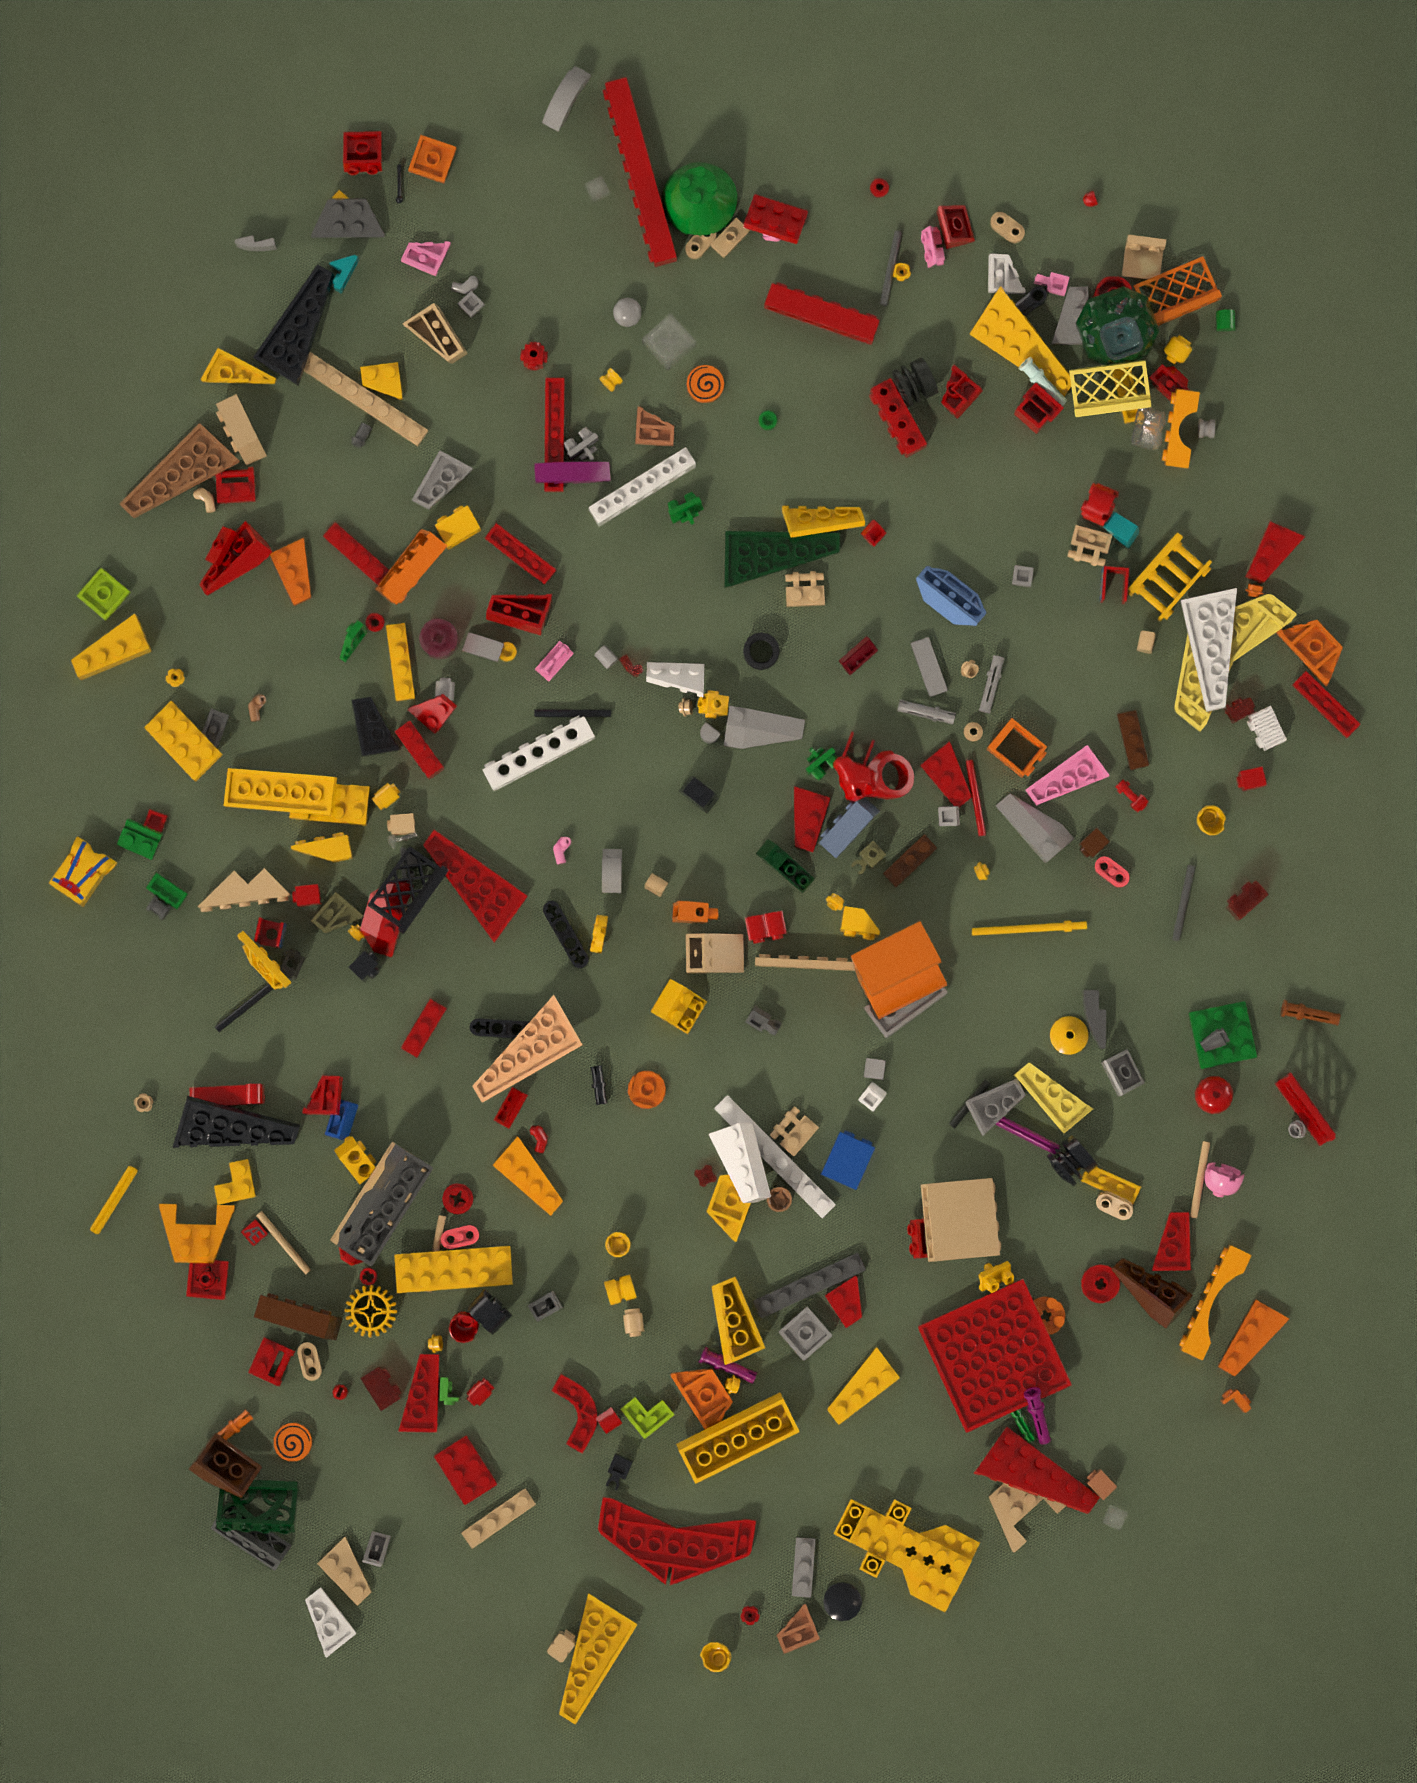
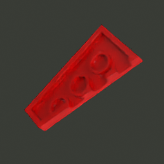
(422, 1401)

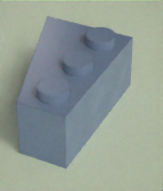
(848, 826)

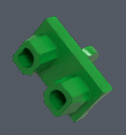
(685, 511)
(815, 768)

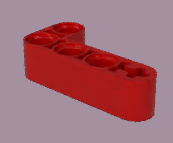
(231, 1095)

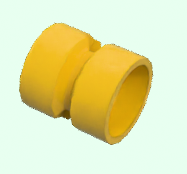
(618, 1244)
(620, 1289)

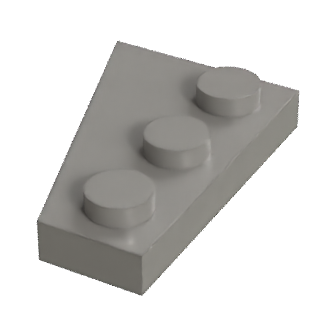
(440, 479)

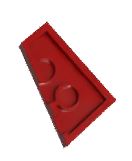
(808, 817)
(1174, 1246)

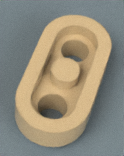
(1005, 229)
(703, 244)
(1115, 1204)
(309, 1361)

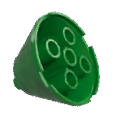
(699, 199)

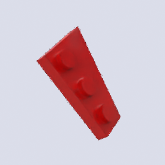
(947, 775)

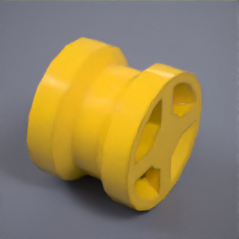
(611, 379)

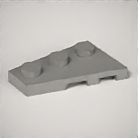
(1066, 330)
(994, 1104)

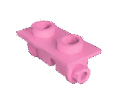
(930, 238)
(554, 661)

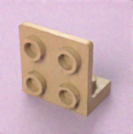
(1143, 257)

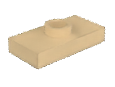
(729, 238)

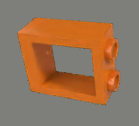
(1012, 724)

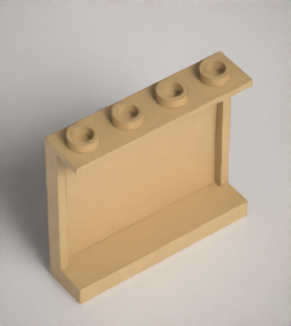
(960, 1219)

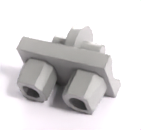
(588, 440)

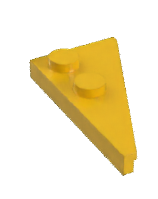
(230, 369)

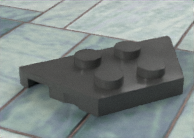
(347, 219)

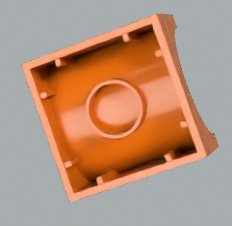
(899, 970)

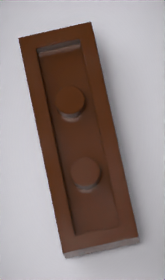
(1132, 740)
(910, 861)

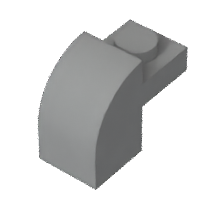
(611, 870)

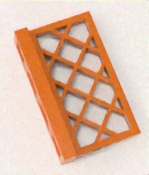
(1187, 305)

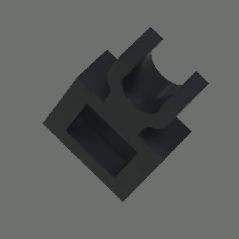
(619, 1468)

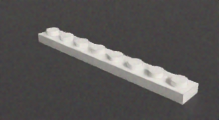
(779, 1160)

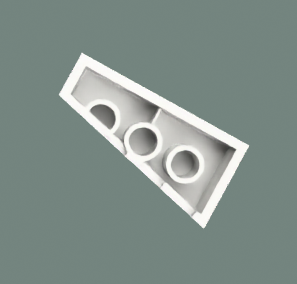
(743, 1161)

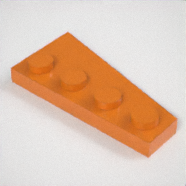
(1254, 1332)

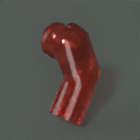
(629, 667)

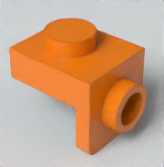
(1241, 1400)

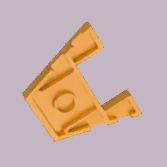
(194, 1241)

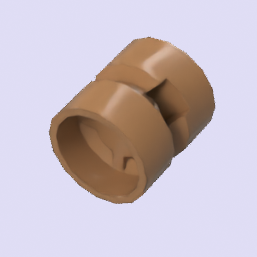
(779, 1200)

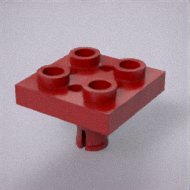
(207, 1278)

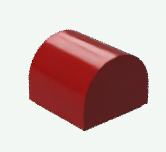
(609, 1420)

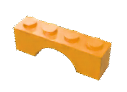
(1183, 403)

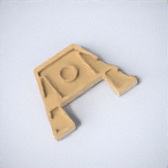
(1011, 1506)

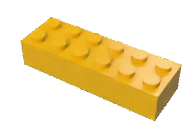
(737, 1438)

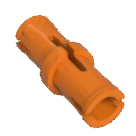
(235, 1425)

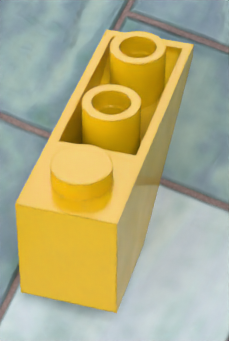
(330, 849)

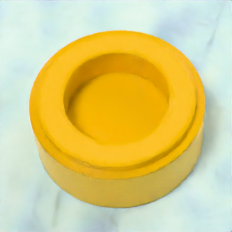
(509, 652)

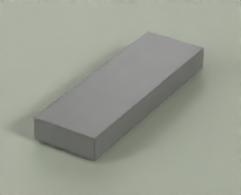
(929, 667)

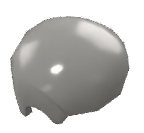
(627, 312)

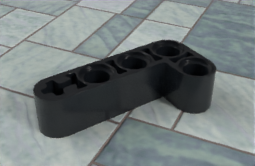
(507, 1028)

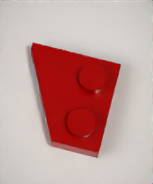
(325, 1097)

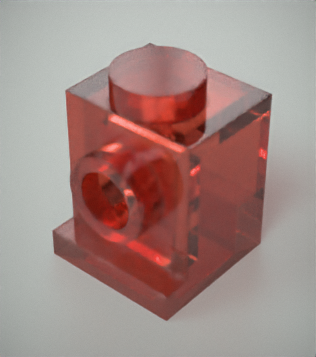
(1239, 709)

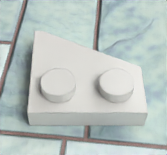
(1003, 274)

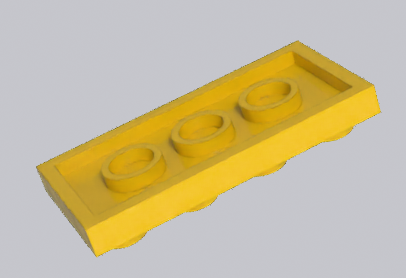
(183, 741)

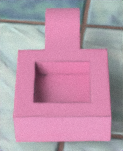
(1055, 283)

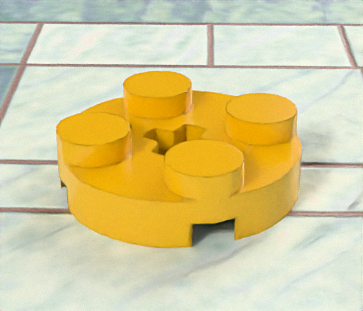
(599, 934)

